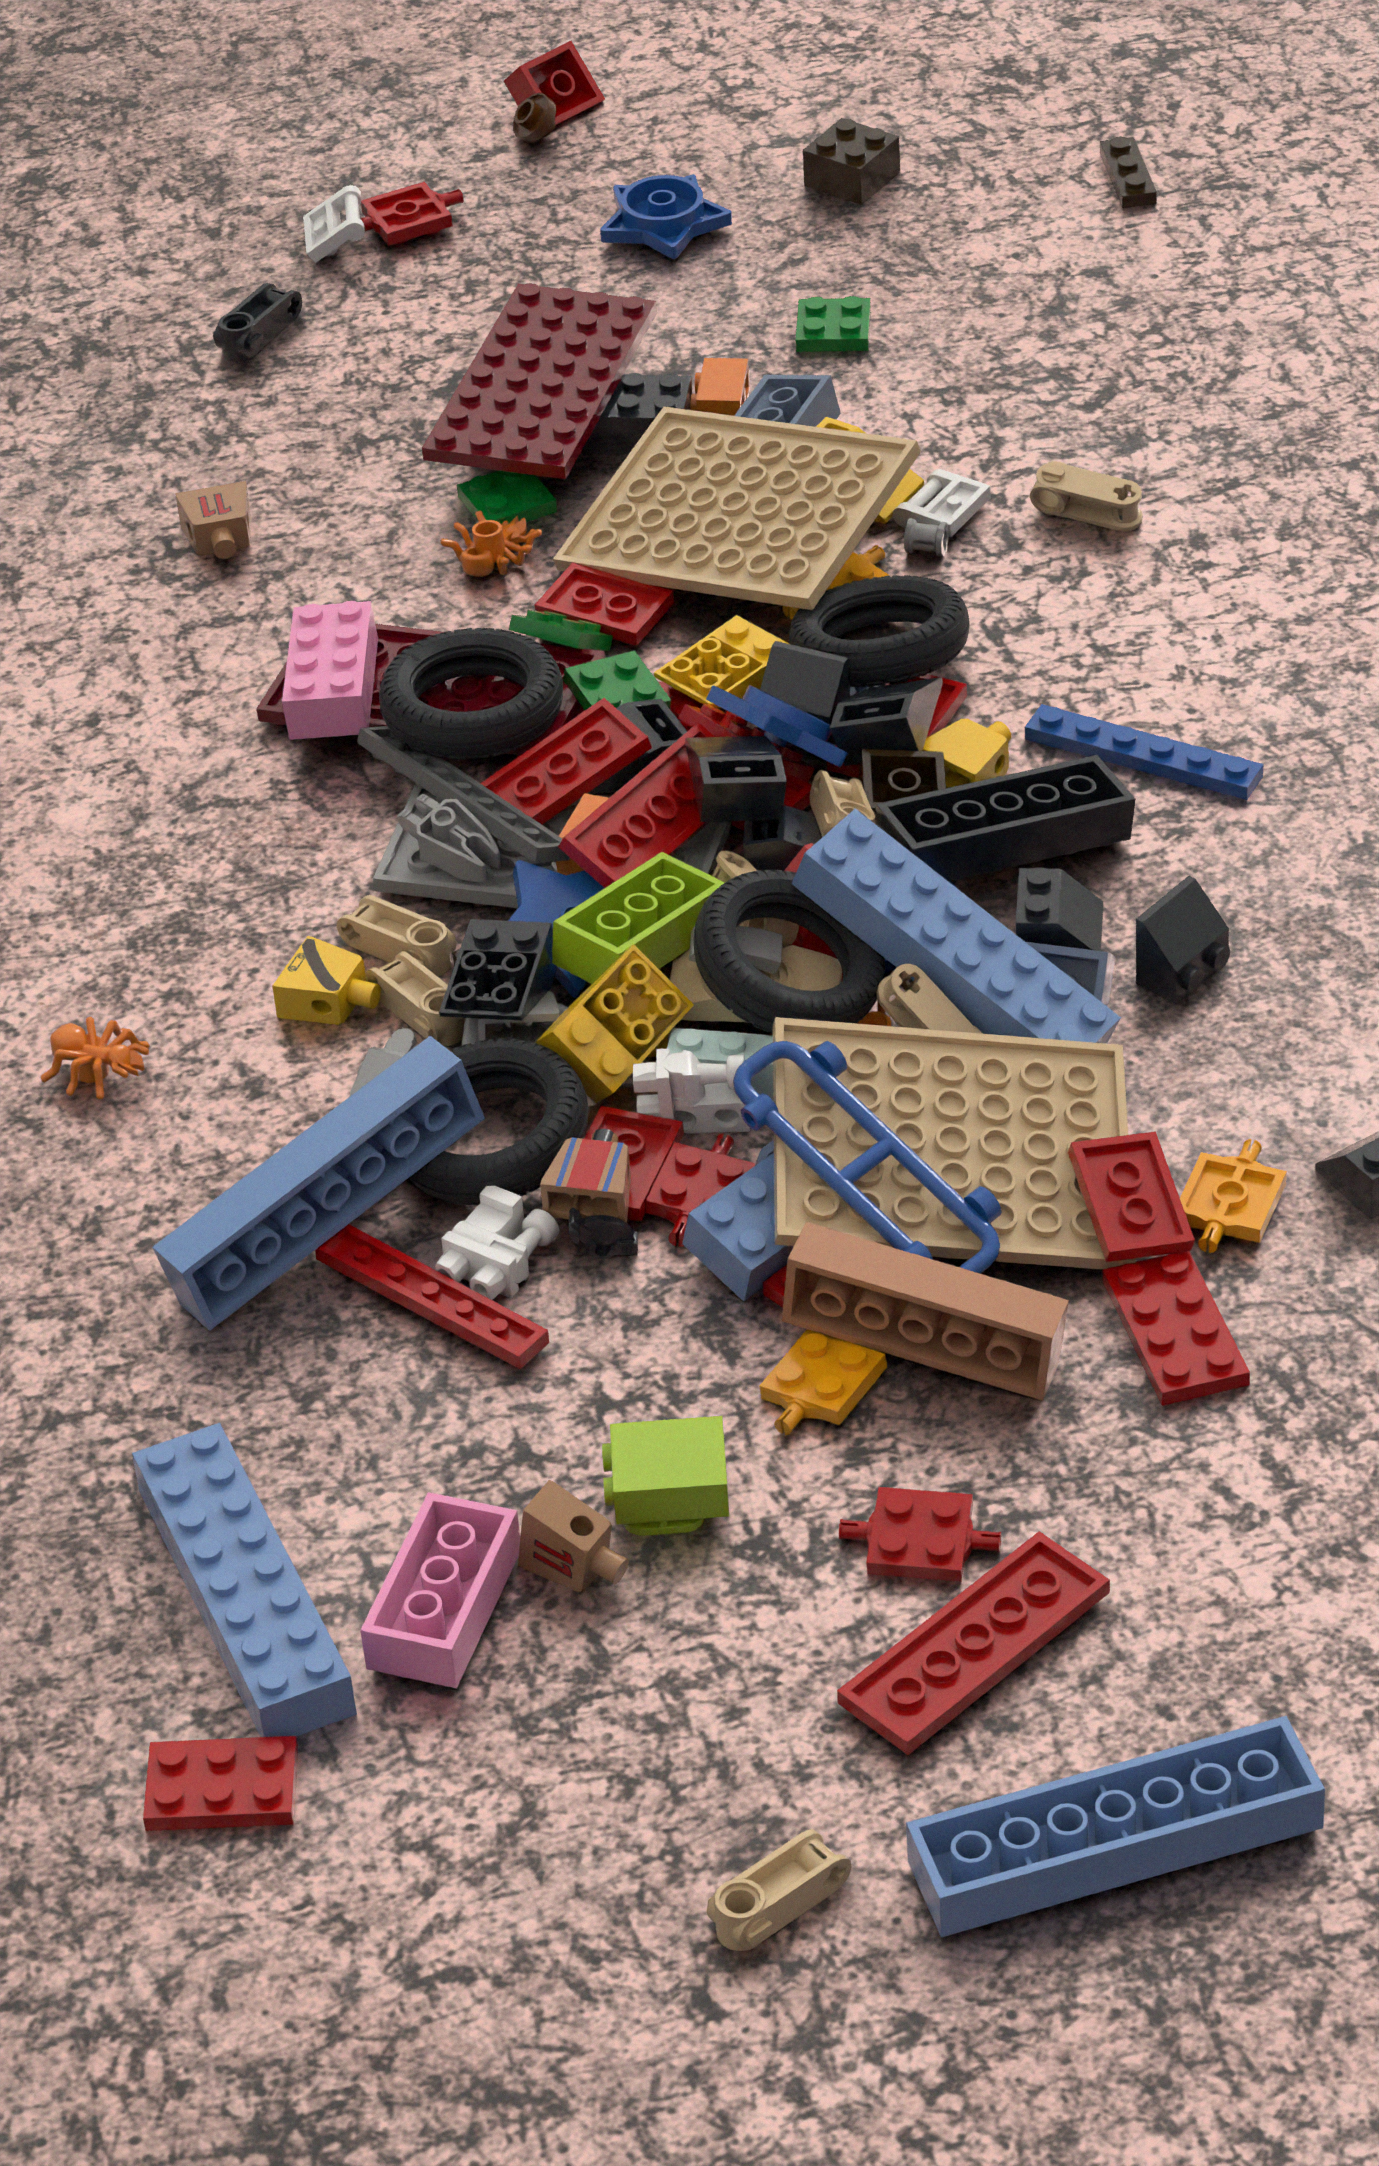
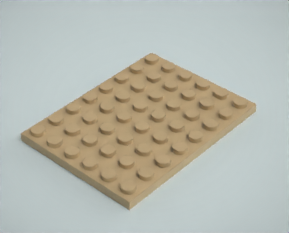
(739, 506)
(973, 1111)

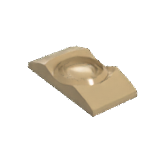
(798, 969)

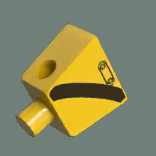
(323, 984)

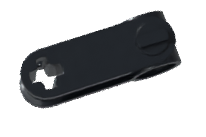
(256, 322)

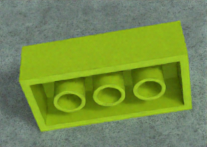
(644, 908)

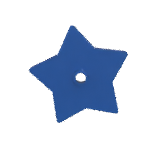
(663, 214)
(780, 721)
(547, 896)

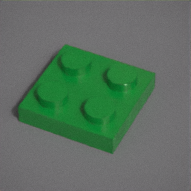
(833, 324)
(506, 496)
(561, 630)
(616, 679)

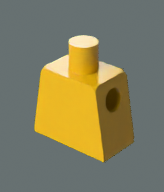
(971, 751)

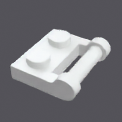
(324, 228)
(955, 503)

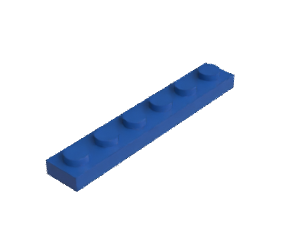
(1144, 751)

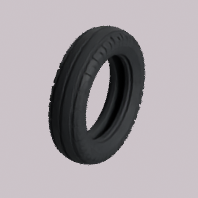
(881, 601)
(473, 732)
(752, 993)
(523, 1164)

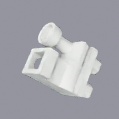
(691, 1092)
(491, 1246)

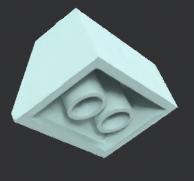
(717, 1046)

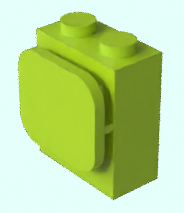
(666, 1474)

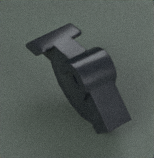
(603, 1235)

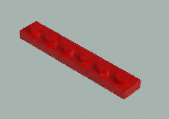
(433, 1296)

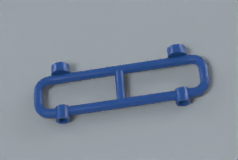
(823, 1067)

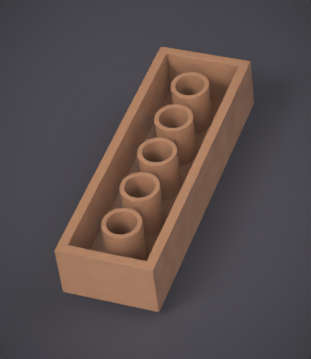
(924, 1310)

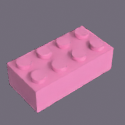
(330, 670)
(441, 1590)

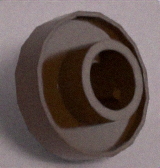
(534, 118)

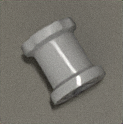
(926, 537)

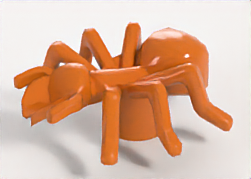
(491, 543)
(93, 1056)

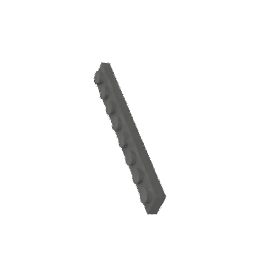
(447, 782)

